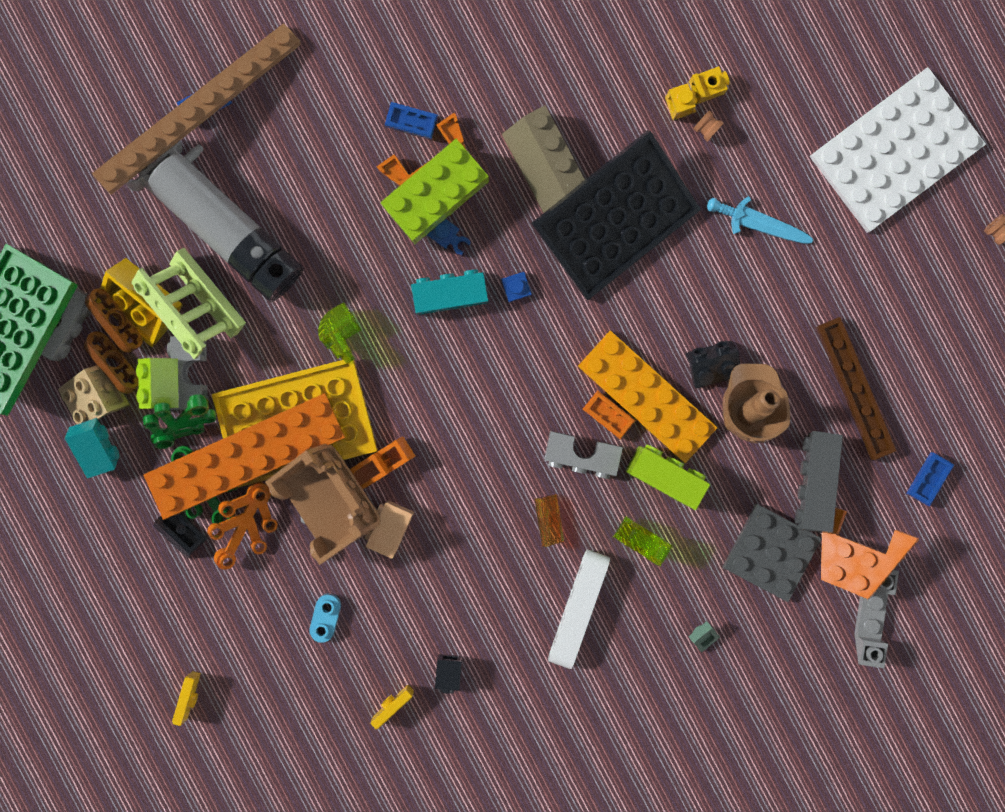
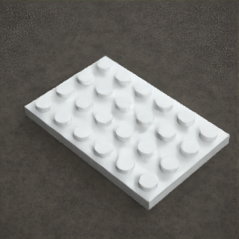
(897, 150)

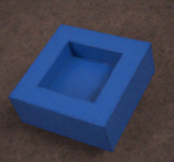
(516, 287)

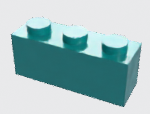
(449, 292)

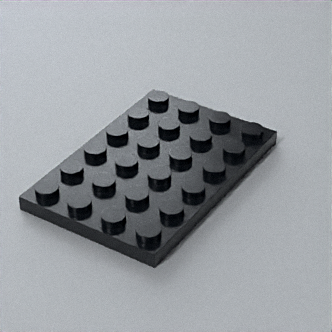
(616, 215)

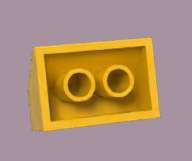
(118, 284)

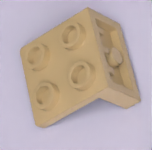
(91, 395)

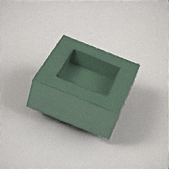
(704, 636)

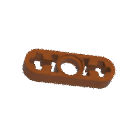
(115, 310)
(111, 352)

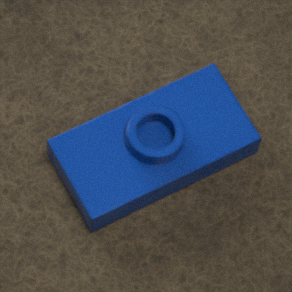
(411, 120)
(930, 479)

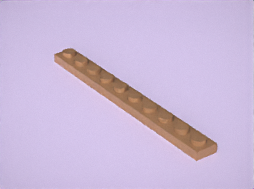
(196, 109)

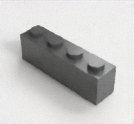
(819, 482)

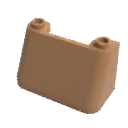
(326, 500)

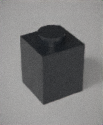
(448, 673)

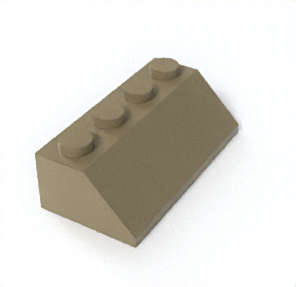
(543, 157)

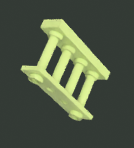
(203, 288)

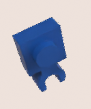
(446, 234)

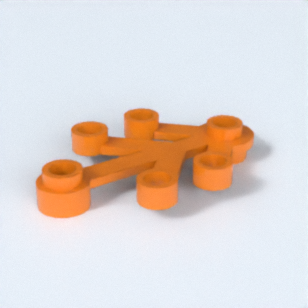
(243, 522)

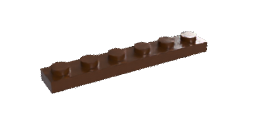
(855, 388)

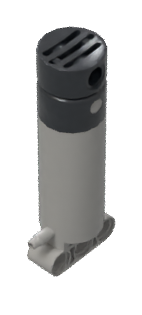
(219, 221)

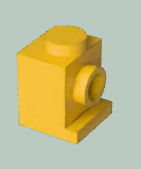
(704, 90)
(681, 101)

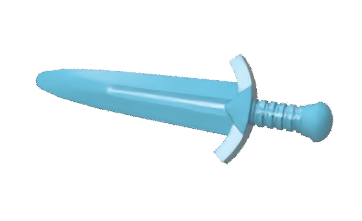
(758, 221)

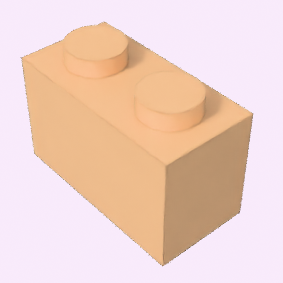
(389, 534)

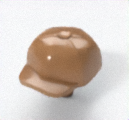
(755, 403)

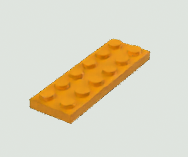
(647, 397)

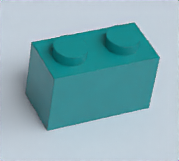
(92, 447)

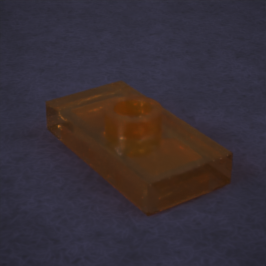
(549, 520)

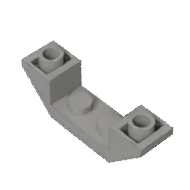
(870, 623)

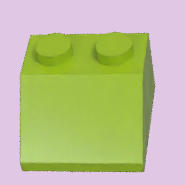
(157, 382)

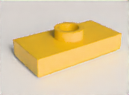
(187, 698)
(391, 706)

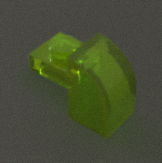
(337, 327)
(643, 541)

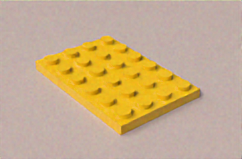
(258, 401)

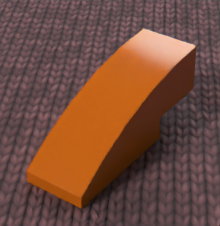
(382, 462)

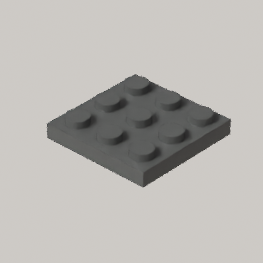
(771, 552)

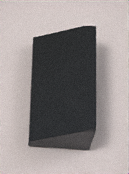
(180, 533)

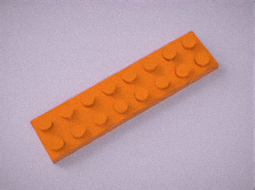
(243, 456)

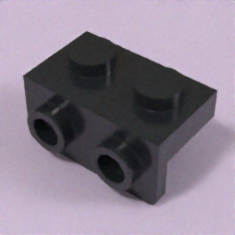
(712, 363)

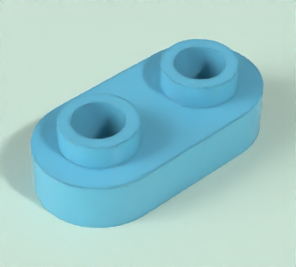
(325, 618)

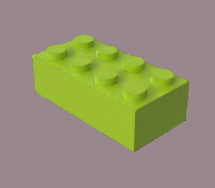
(435, 191)

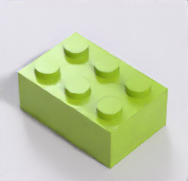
(668, 476)

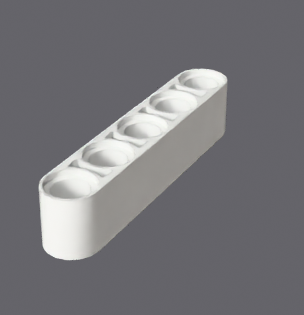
(579, 609)

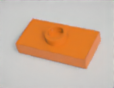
(608, 414)

